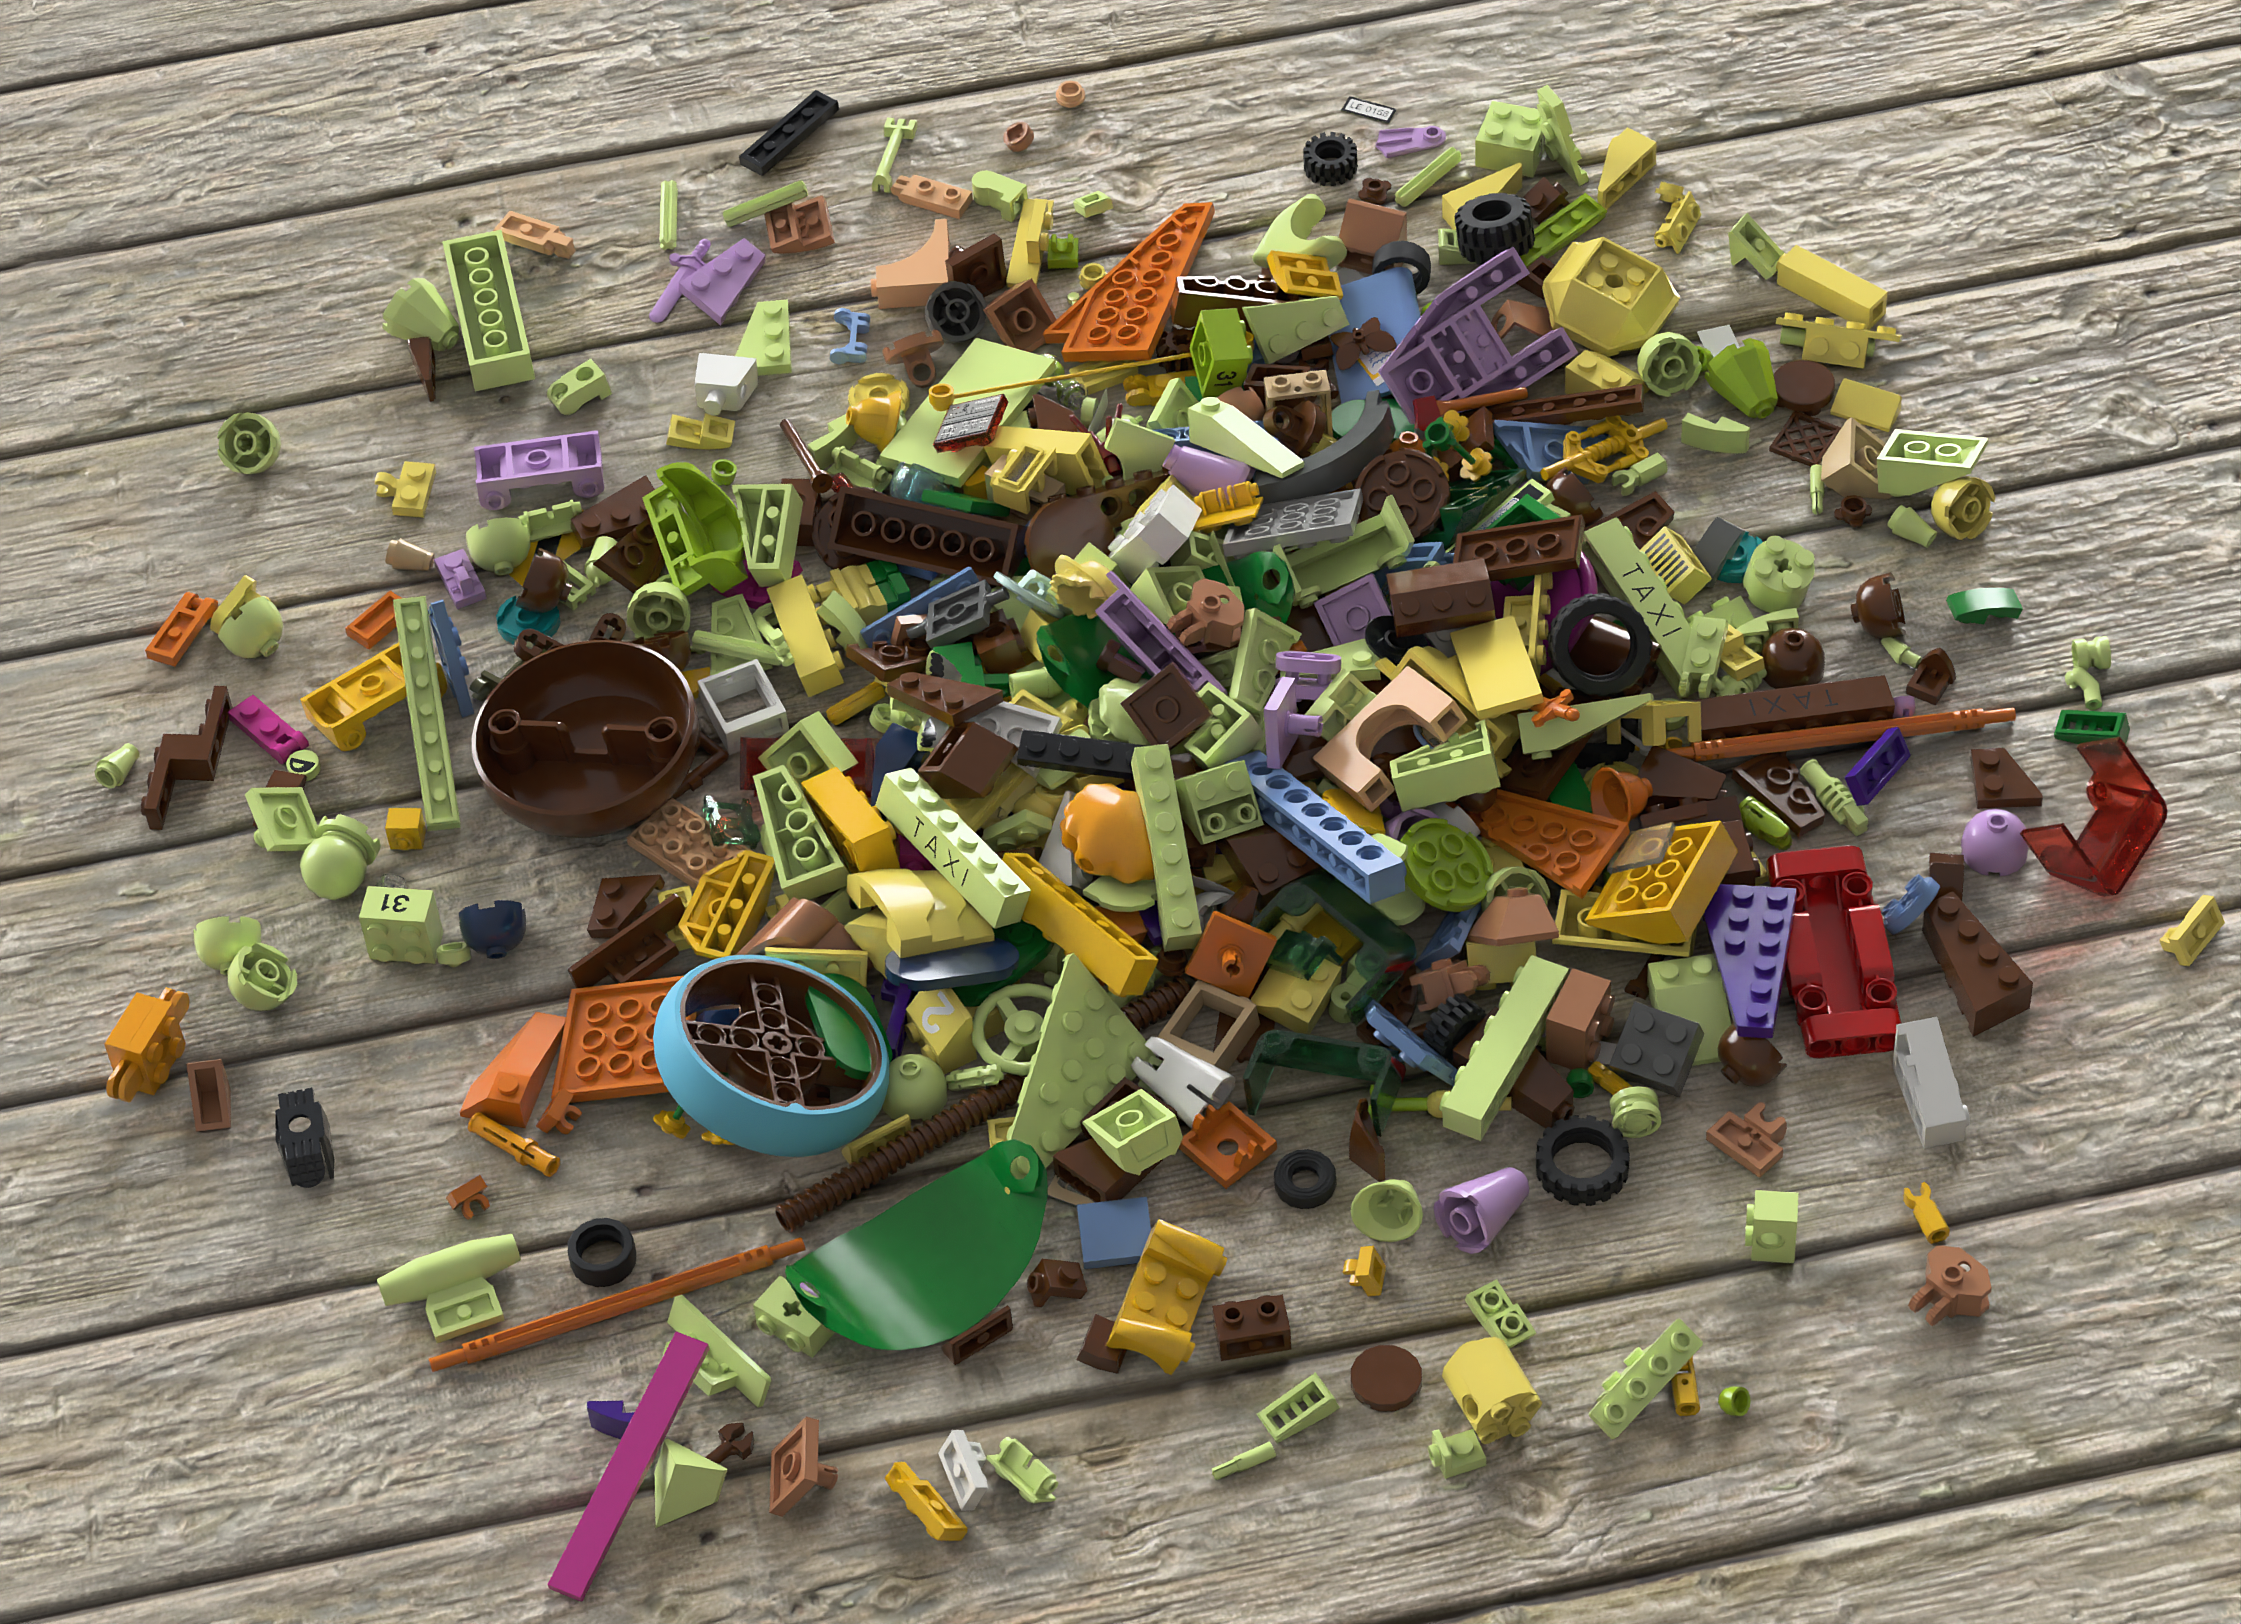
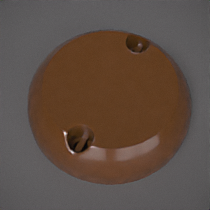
(586, 738)

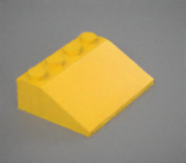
(1669, 897)

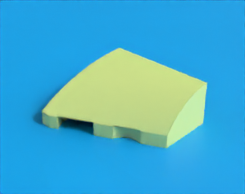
(1340, 703)

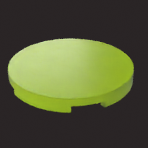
(1446, 865)

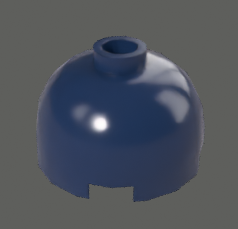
(493, 928)

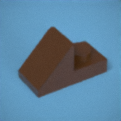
(1948, 873)

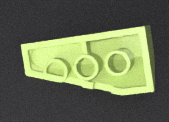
(1560, 732)

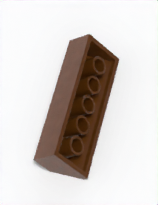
(925, 535)

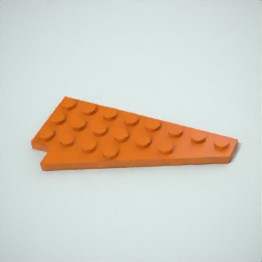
(1132, 302)

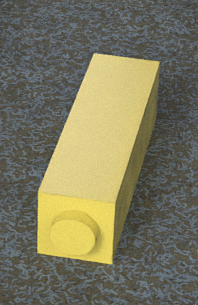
(1831, 287)

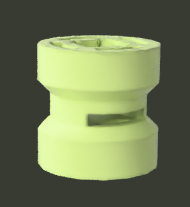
(2091, 653)

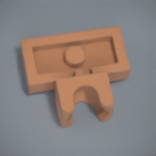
(1749, 1140)

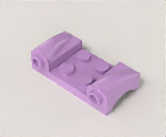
(539, 462)

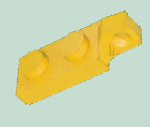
(926, 1503)

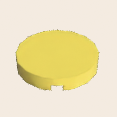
(878, 385)

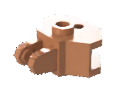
(1208, 617)
(1446, 979)
(1951, 1287)

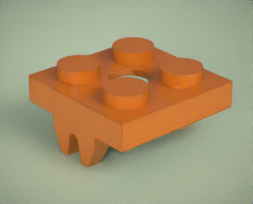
(1226, 1125)

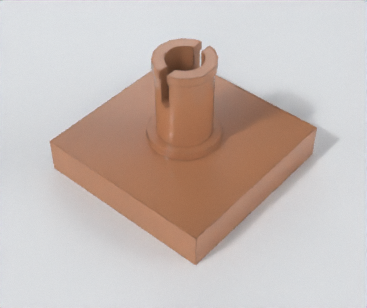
(797, 1467)

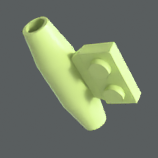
(454, 1285)

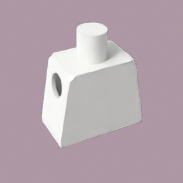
(724, 382)

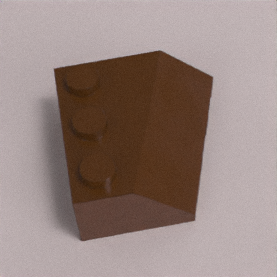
(1266, 861)

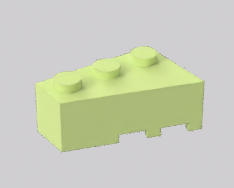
(769, 528)
(1447, 771)

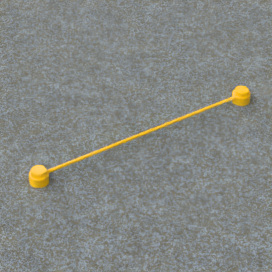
(943, 395)

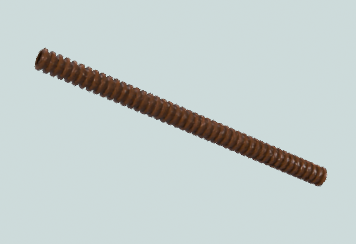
(948, 1124)

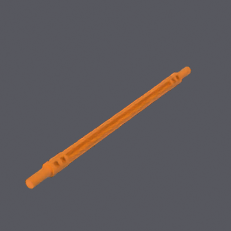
(1841, 734)
(616, 1304)

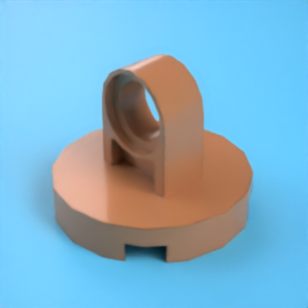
(915, 351)

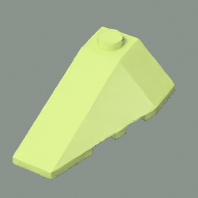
(1236, 436)

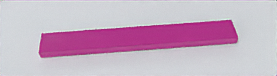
(628, 1467)

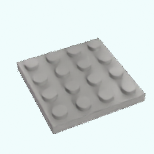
(1296, 523)

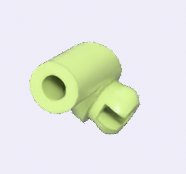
(2088, 683)

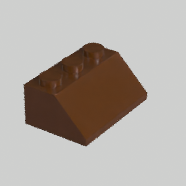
(1441, 597)

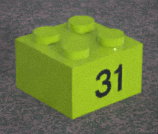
(1220, 351)

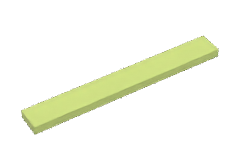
(426, 714)

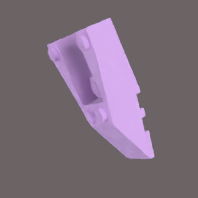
(1457, 349)

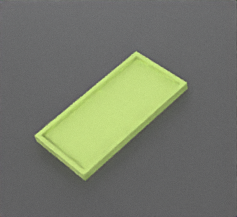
(979, 368)

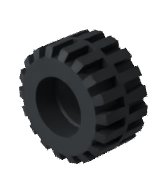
(1494, 225)

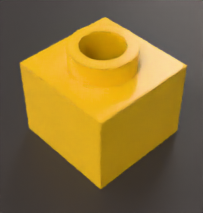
(405, 828)

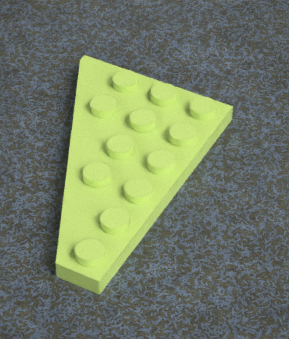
(1078, 1061)

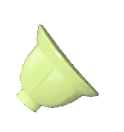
(1387, 1210)

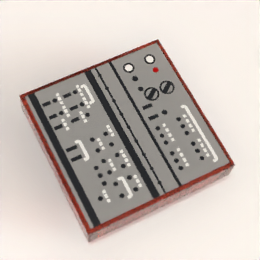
(970, 423)

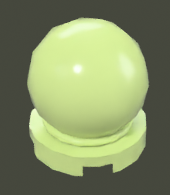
(338, 857)

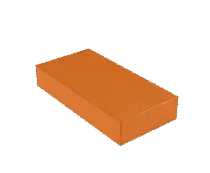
(374, 622)

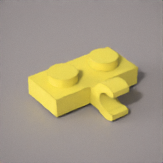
(410, 490)

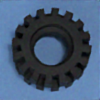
(1330, 147)
(1452, 1024)

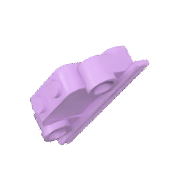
(1148, 637)

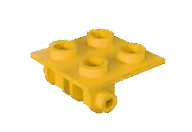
(1239, 511)

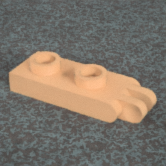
(932, 195)

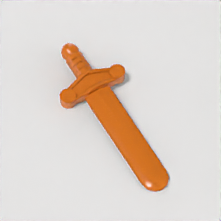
(1555, 708)

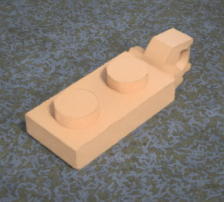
(535, 235)

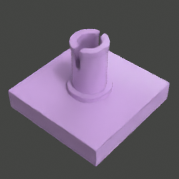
(1351, 609)
(1284, 723)

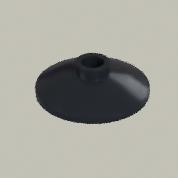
(1383, 642)

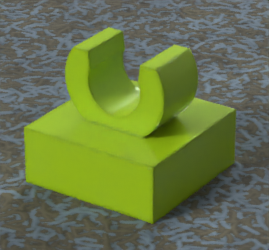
(1063, 252)

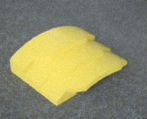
(921, 910)

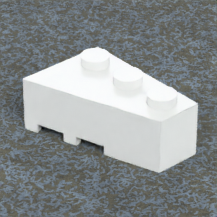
(1929, 1083)

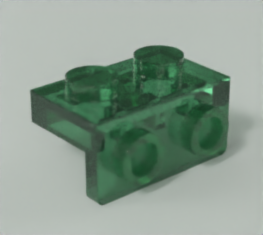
(1301, 954)

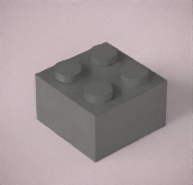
(1657, 1049)

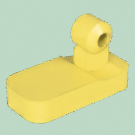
(240, 595)

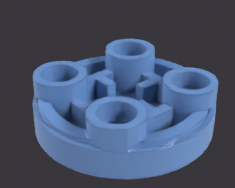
(1903, 912)

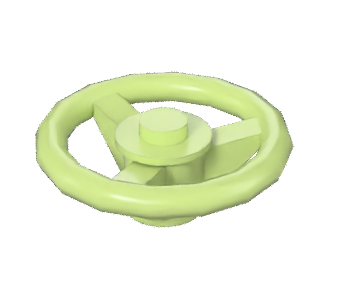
(1020, 1027)

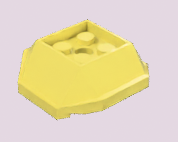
(1608, 296)

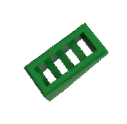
(2112, 725)

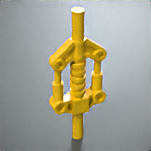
(1624, 438)

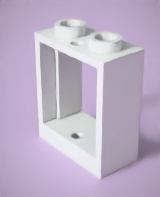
(762, 724)

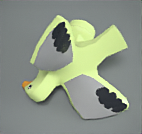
(930, 729)

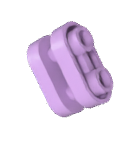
(1308, 662)

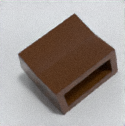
(1094, 1348)

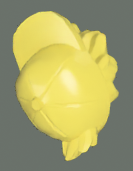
(1081, 585)

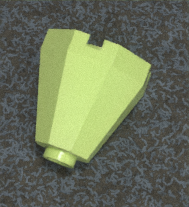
(421, 314)

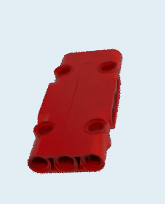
(1837, 953)

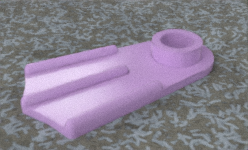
(1409, 140)

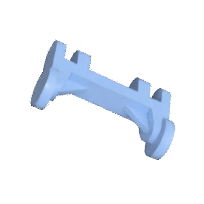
(856, 323)

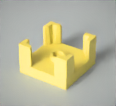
(1654, 721)

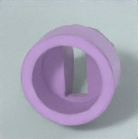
(1904, 706)

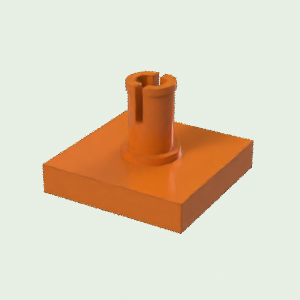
(1230, 954)

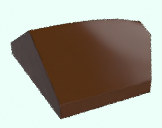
(1364, 1144)

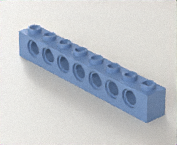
(1324, 832)

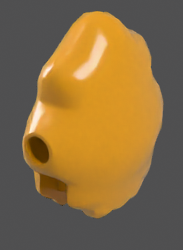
(1108, 833)

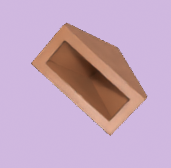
(209, 1095)

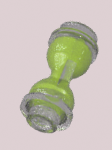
(1069, 392)

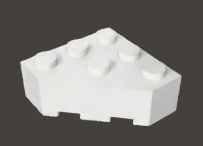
(1156, 534)

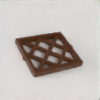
(1776, 446)

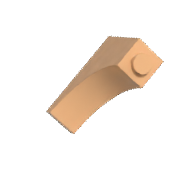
(915, 277)

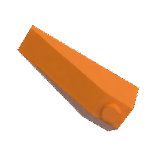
(516, 1076)

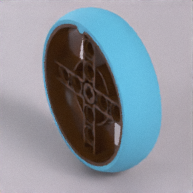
(766, 1054)

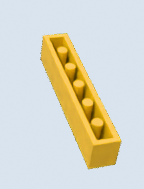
(1082, 929)

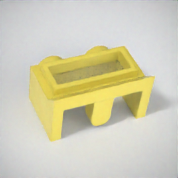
(1021, 474)

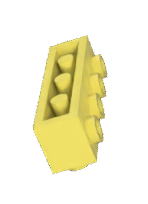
(805, 635)

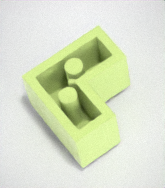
(1225, 735)

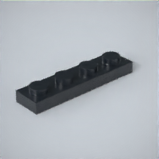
(789, 133)
(1076, 754)

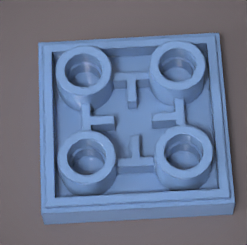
(1113, 1231)

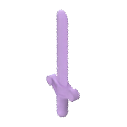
(687, 265)

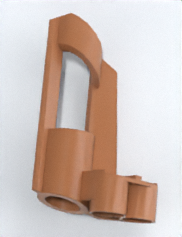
(799, 926)

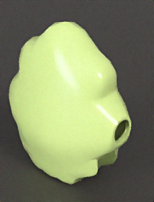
(1110, 720)

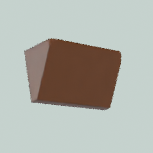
(979, 1336)

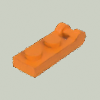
(181, 628)

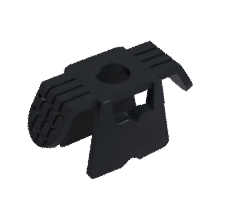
(302, 1150)

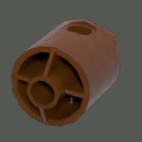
(1605, 648)

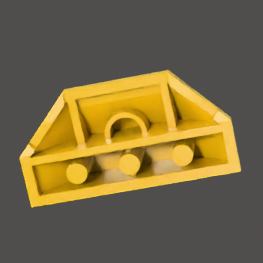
(728, 905)

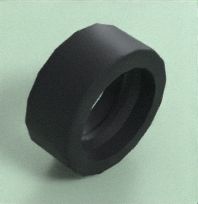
(1406, 253)
(602, 1230)

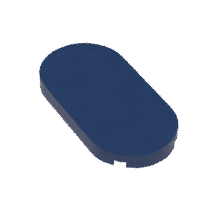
(954, 967)

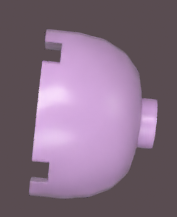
(1994, 843)

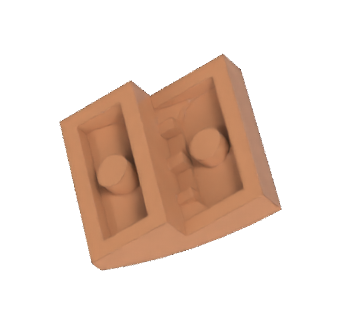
(800, 227)

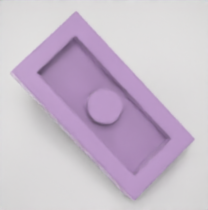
(460, 578)

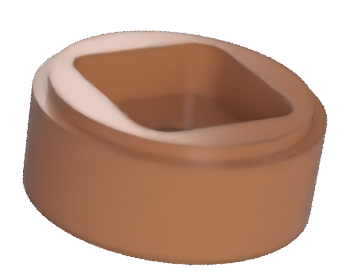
(1018, 136)

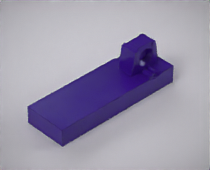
(1877, 766)
(901, 998)

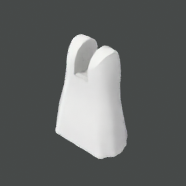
(1184, 1080)

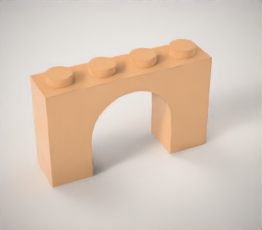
(1404, 701)

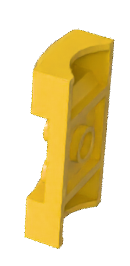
(358, 695)
(1166, 1295)

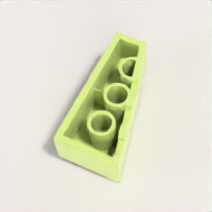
(799, 843)

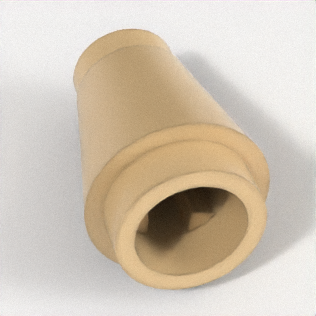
(408, 556)

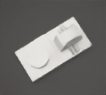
(963, 1467)

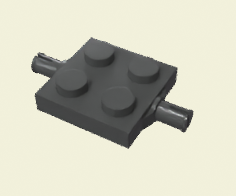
(958, 614)

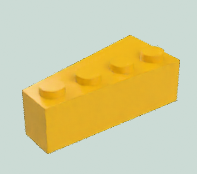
(851, 822)

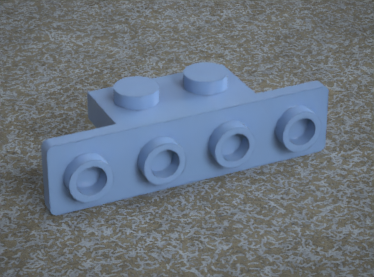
(882, 629)

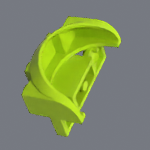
(706, 541)

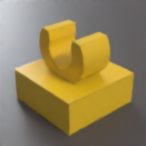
(1366, 1271)

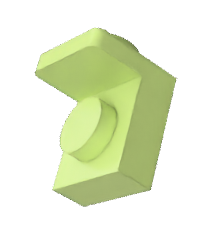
(1456, 1453)

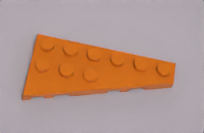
(1552, 838)

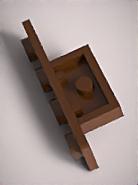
(1689, 812)
(634, 950)

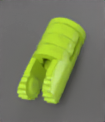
(1765, 823)

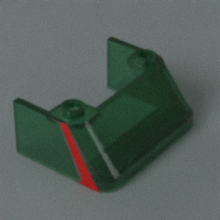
(1386, 947)
(1327, 1057)

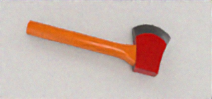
(1429, 409)

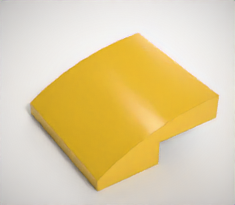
(1304, 274)

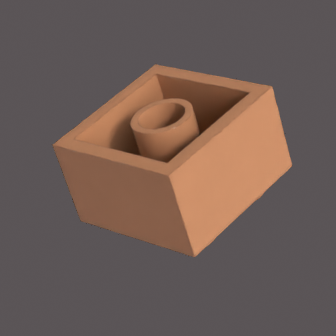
(1579, 1020)

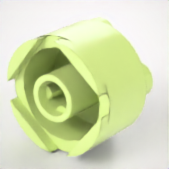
(1779, 575)

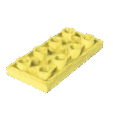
(1496, 668)

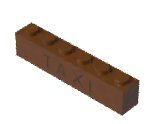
(1796, 708)

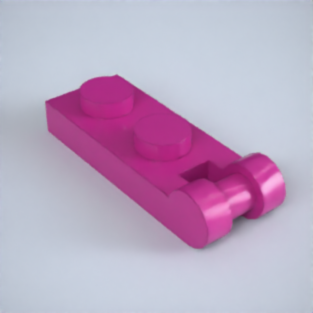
(267, 729)

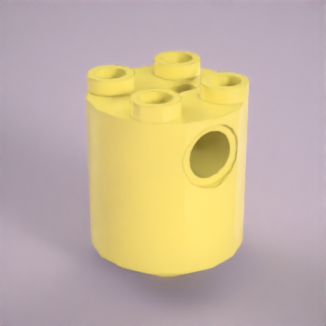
(1491, 1389)

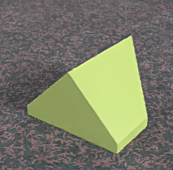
(684, 1482)

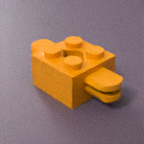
(146, 1043)

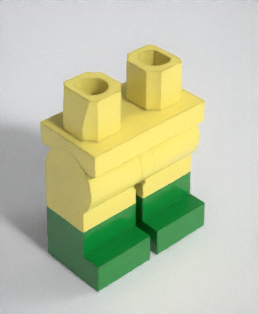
(868, 588)

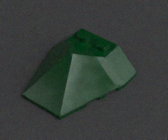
(1472, 503)

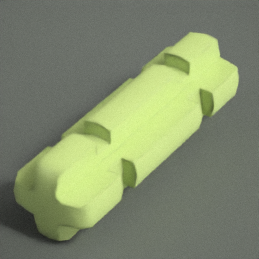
(974, 1077)

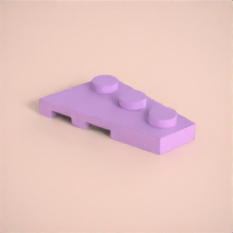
(722, 280)

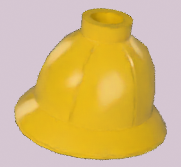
(876, 419)

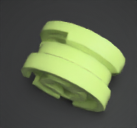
(1634, 1111)

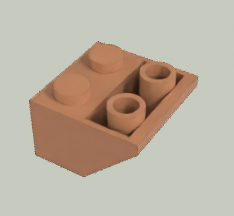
(1366, 230)

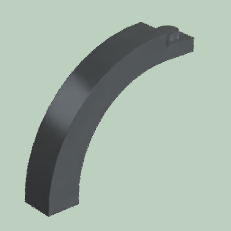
(1338, 462)

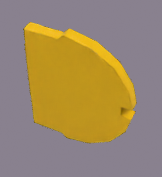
(1370, 822)

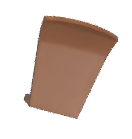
(1523, 315)

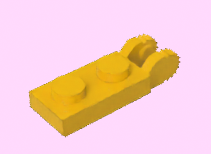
(1149, 389)

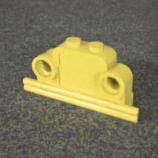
(1448, 677)

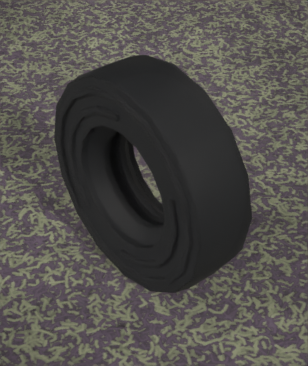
(1305, 1197)

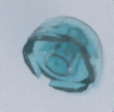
(910, 482)

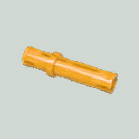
(541, 1161)

